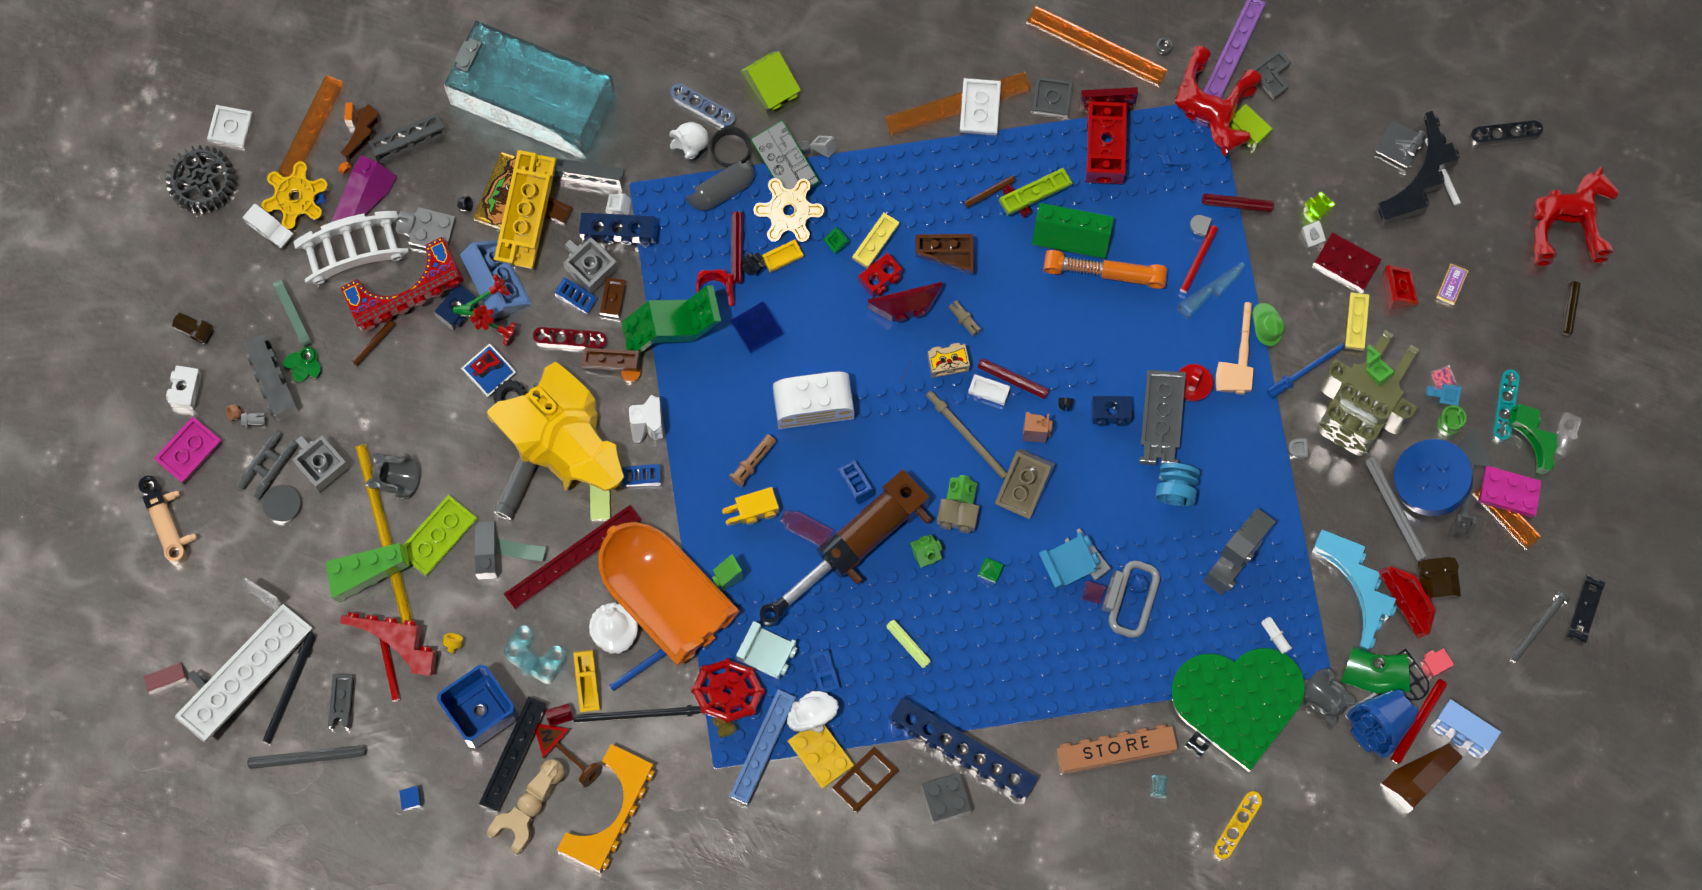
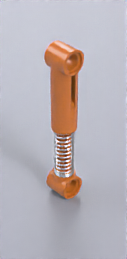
(1152, 276)

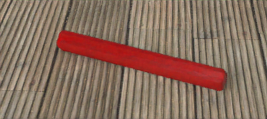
(1421, 717)

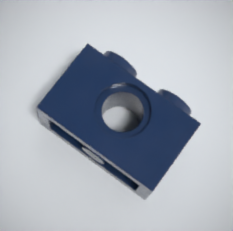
(445, 310)
(1120, 404)

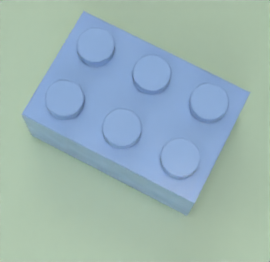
(1465, 729)

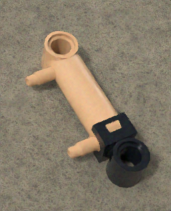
(158, 509)

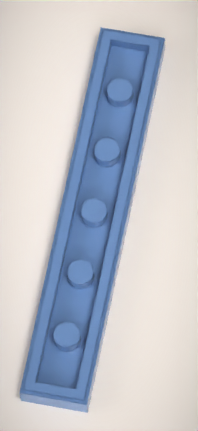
(762, 747)

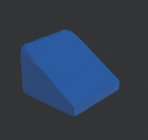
(410, 798)

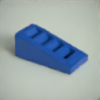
(572, 301)
(642, 468)
(862, 492)

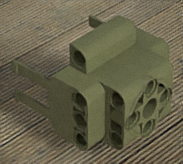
(1362, 406)

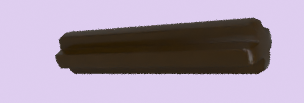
(1571, 307)

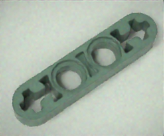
(292, 313)

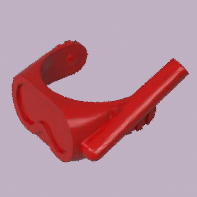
(716, 275)

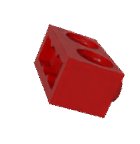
(876, 272)

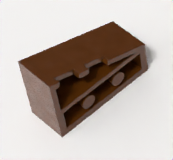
(946, 250)

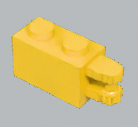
(753, 507)

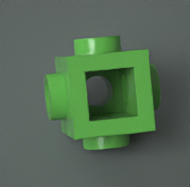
(962, 489)
(926, 550)

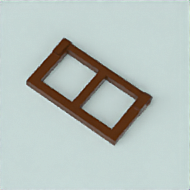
(855, 770)

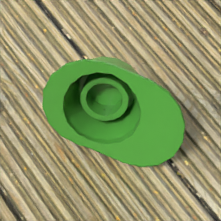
(1267, 324)

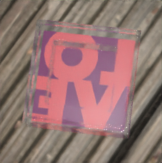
(1443, 375)

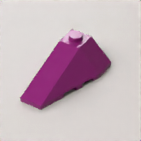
(364, 188)

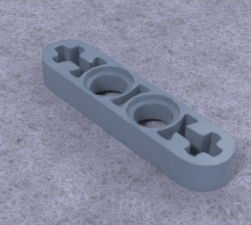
(701, 108)

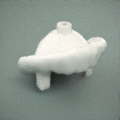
(613, 628)
(812, 712)

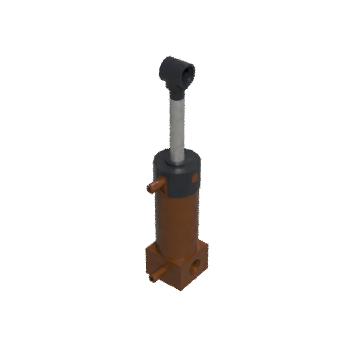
(859, 537)

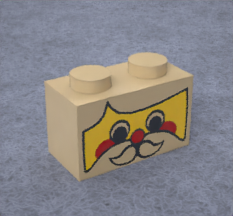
(948, 360)

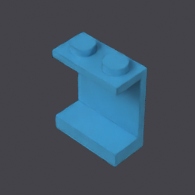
(1070, 561)

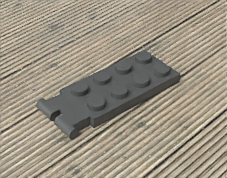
(1162, 416)

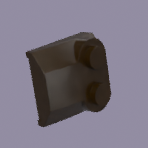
(1439, 577)

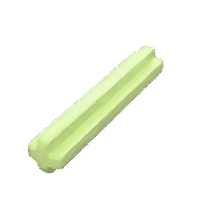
(908, 644)

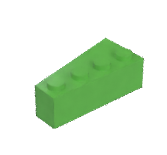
(357, 571)

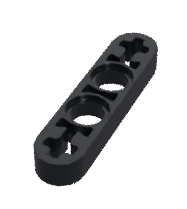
(1505, 129)

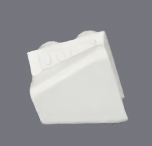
(646, 419)

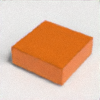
(349, 115)

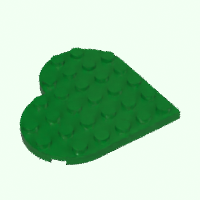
(1239, 702)

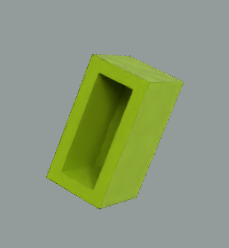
(1249, 121)

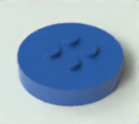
(1433, 477)

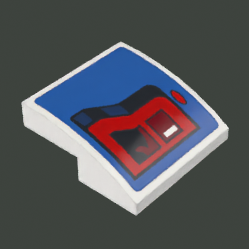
(488, 370)

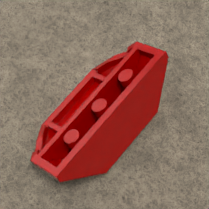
(1410, 598)

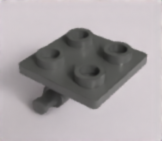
(1400, 143)

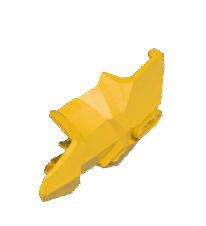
(563, 436)

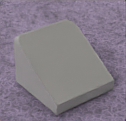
(824, 145)

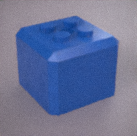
(474, 690)

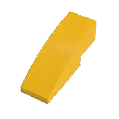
(586, 680)

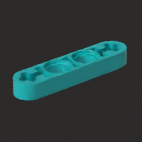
(1505, 405)

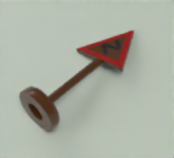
(549, 737)

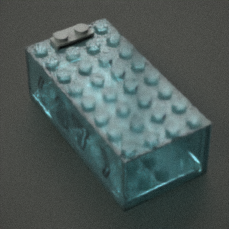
(530, 89)

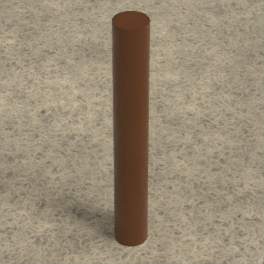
(988, 192)
(373, 342)

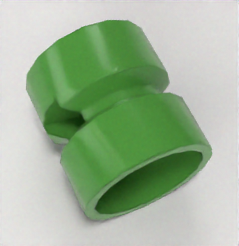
(1451, 420)

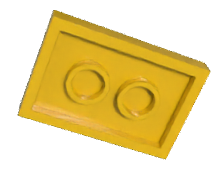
(821, 755)

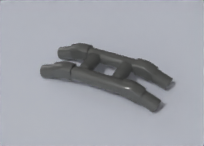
(268, 475)

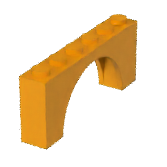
(595, 849)

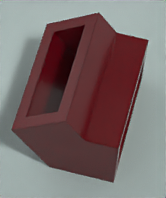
(559, 711)

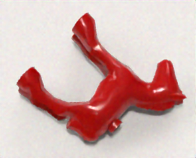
(1211, 108)
(1574, 208)

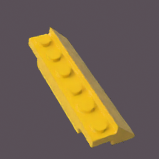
(525, 209)

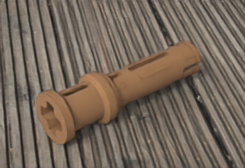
(747, 467)

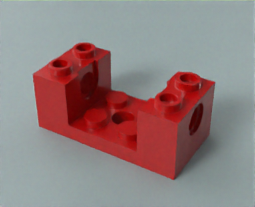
(1106, 160)

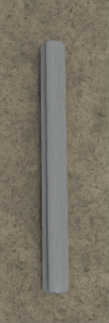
(1396, 508)

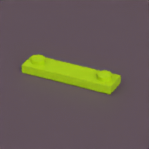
(1035, 191)

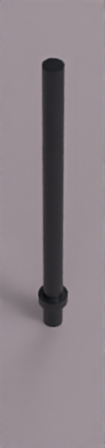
(689, 711)

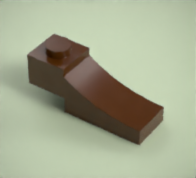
(366, 119)

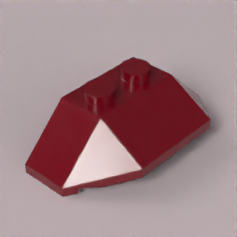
(906, 303)

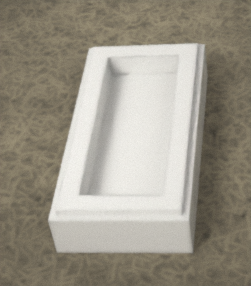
(989, 389)

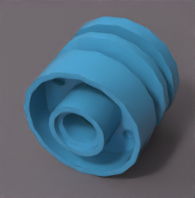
(1177, 484)

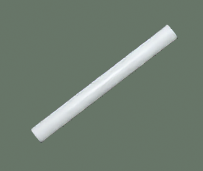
(1449, 186)

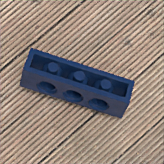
(591, 221)

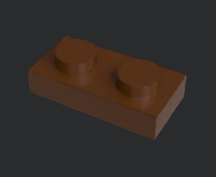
(612, 297)

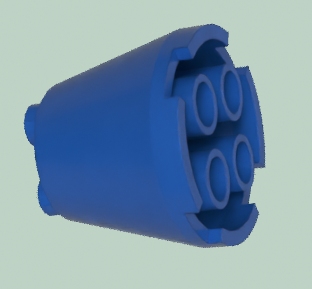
(1382, 722)

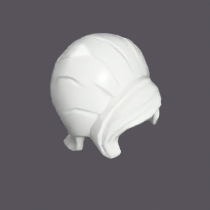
(689, 137)

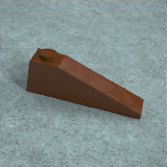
(1416, 779)

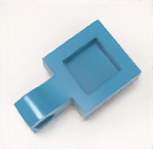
(1447, 393)

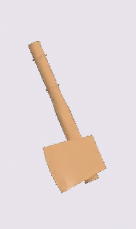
(1237, 377)

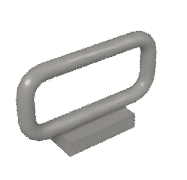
(1115, 594)

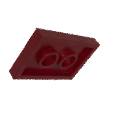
(1119, 95)
(1347, 262)

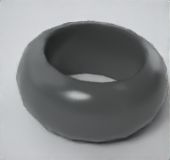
(1166, 40)

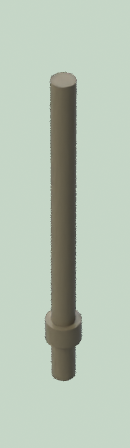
(942, 408)

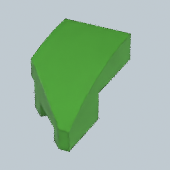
(1376, 368)

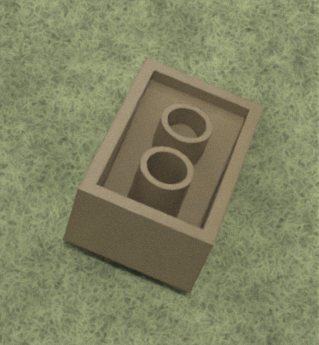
(1024, 483)

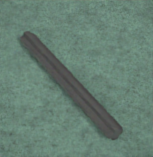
(306, 757)

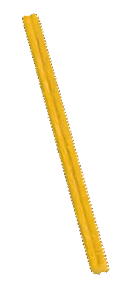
(382, 531)

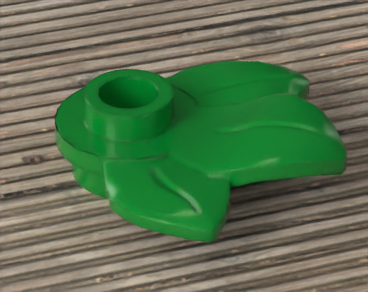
(301, 367)

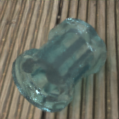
(1159, 786)

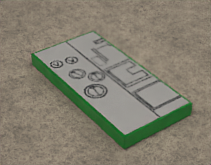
(783, 156)

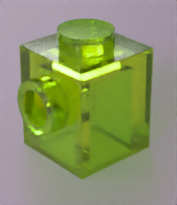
(1318, 208)

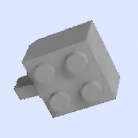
(589, 264)
(319, 462)

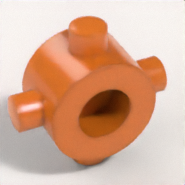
(345, 167)

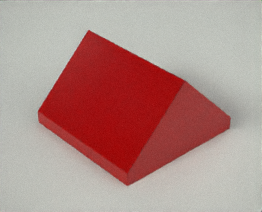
(1399, 287)

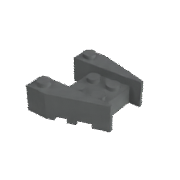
(1239, 551)

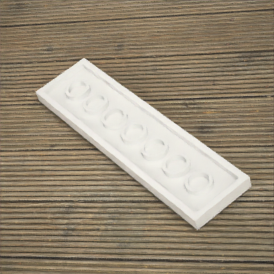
(243, 673)

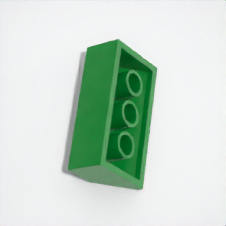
(1072, 230)

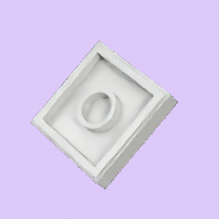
(230, 126)

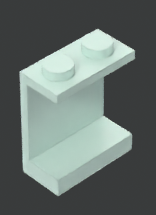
(766, 651)

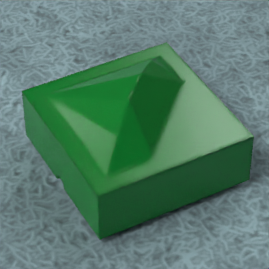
(836, 240)
(990, 570)

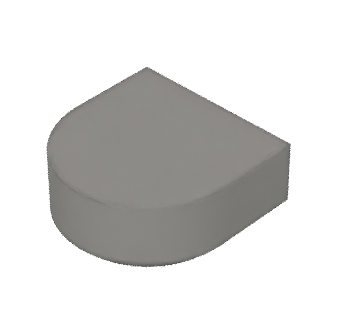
(1200, 224)
(1298, 448)

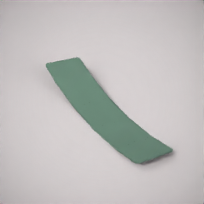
(520, 550)

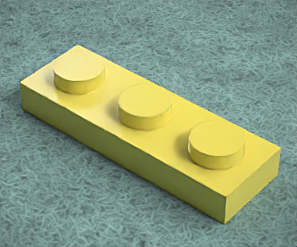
(875, 240)
(1357, 321)

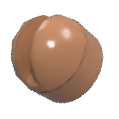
(233, 412)

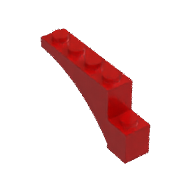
(401, 637)

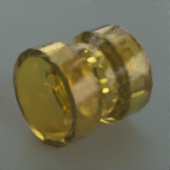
(723, 728)

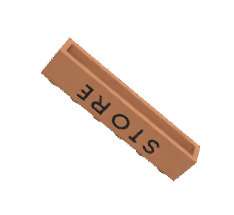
(1116, 750)

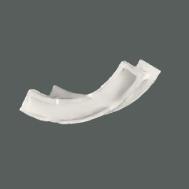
(345, 226)

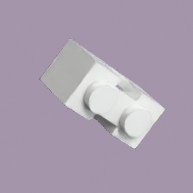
(184, 398)

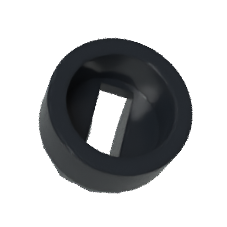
(464, 203)
(1065, 402)

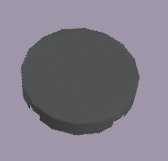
(281, 503)

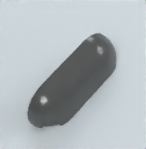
(722, 186)

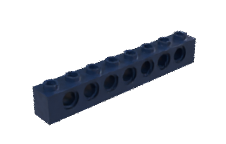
(906, 708)

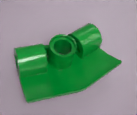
(1365, 676)

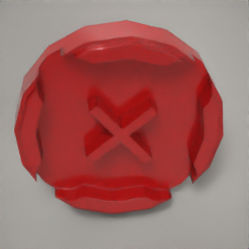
(1197, 382)

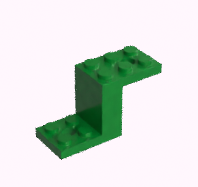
(671, 320)

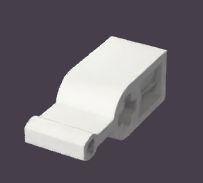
(267, 226)

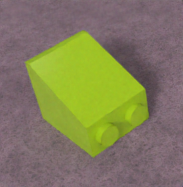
(771, 80)

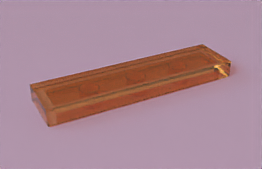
(1513, 523)

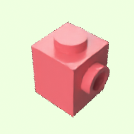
(1436, 663)

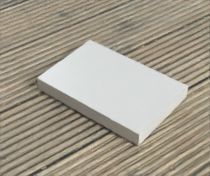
(980, 106)

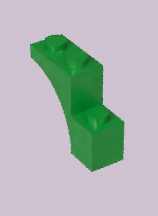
(1544, 443)

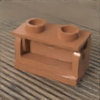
(1036, 428)

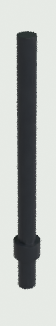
(303, 653)

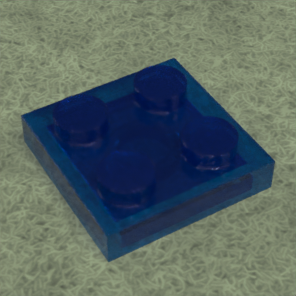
(756, 327)

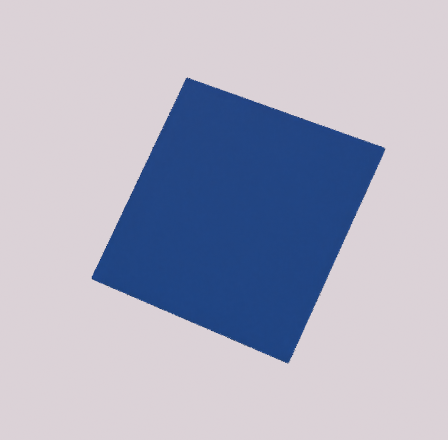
(1021, 643)

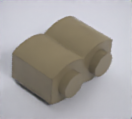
(957, 515)

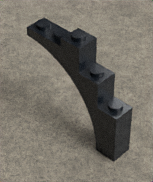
(1411, 199)

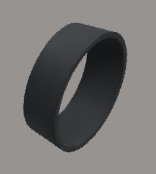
(729, 131)

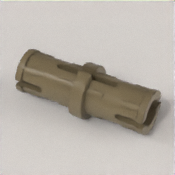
(964, 318)

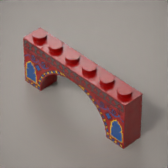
(439, 275)

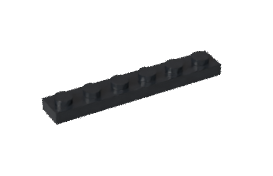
(513, 754)

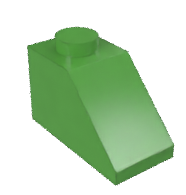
(727, 573)

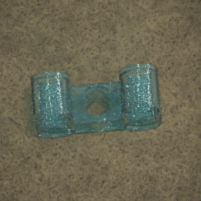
(529, 662)

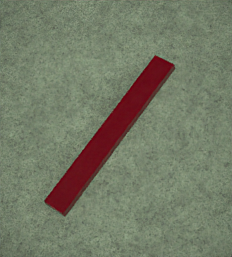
(566, 560)

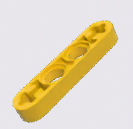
(1239, 826)

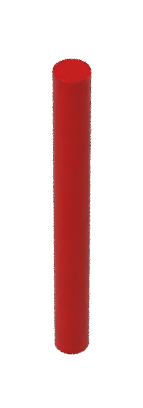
(1199, 258)
(389, 671)

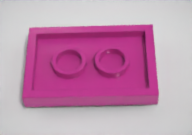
(187, 450)
(1510, 491)

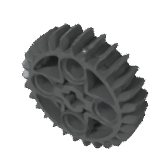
(192, 179)

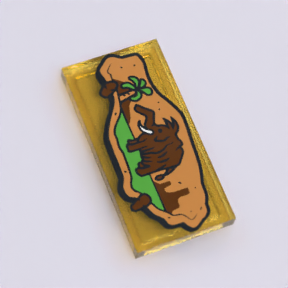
(494, 199)

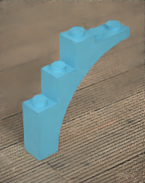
(1374, 605)

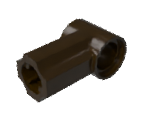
(196, 329)

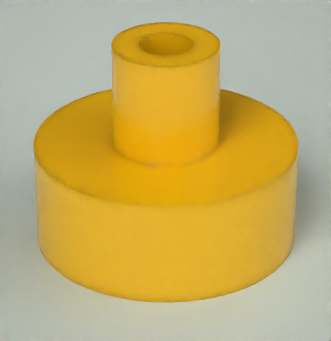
(452, 641)

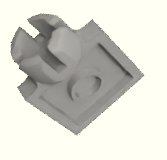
(424, 226)

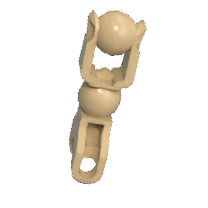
(528, 805)

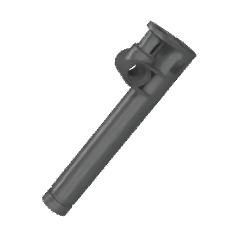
(515, 486)

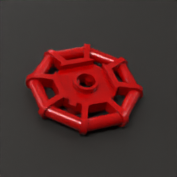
(730, 681)

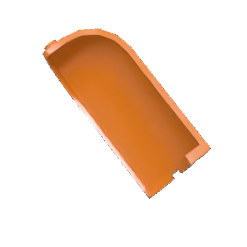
(663, 589)

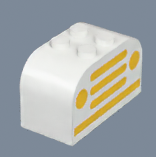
(813, 399)

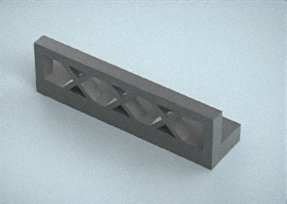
(408, 140)
(589, 173)

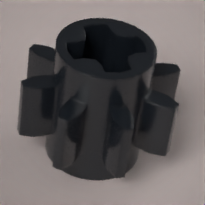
(753, 263)

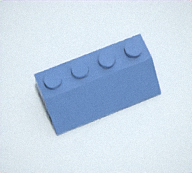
(482, 267)

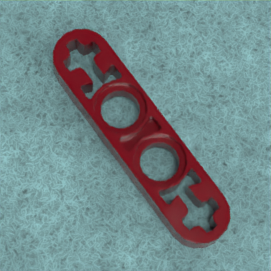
(569, 341)

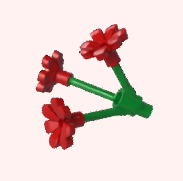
(481, 316)

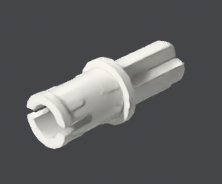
(1276, 635)

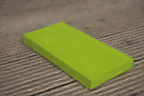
(438, 535)

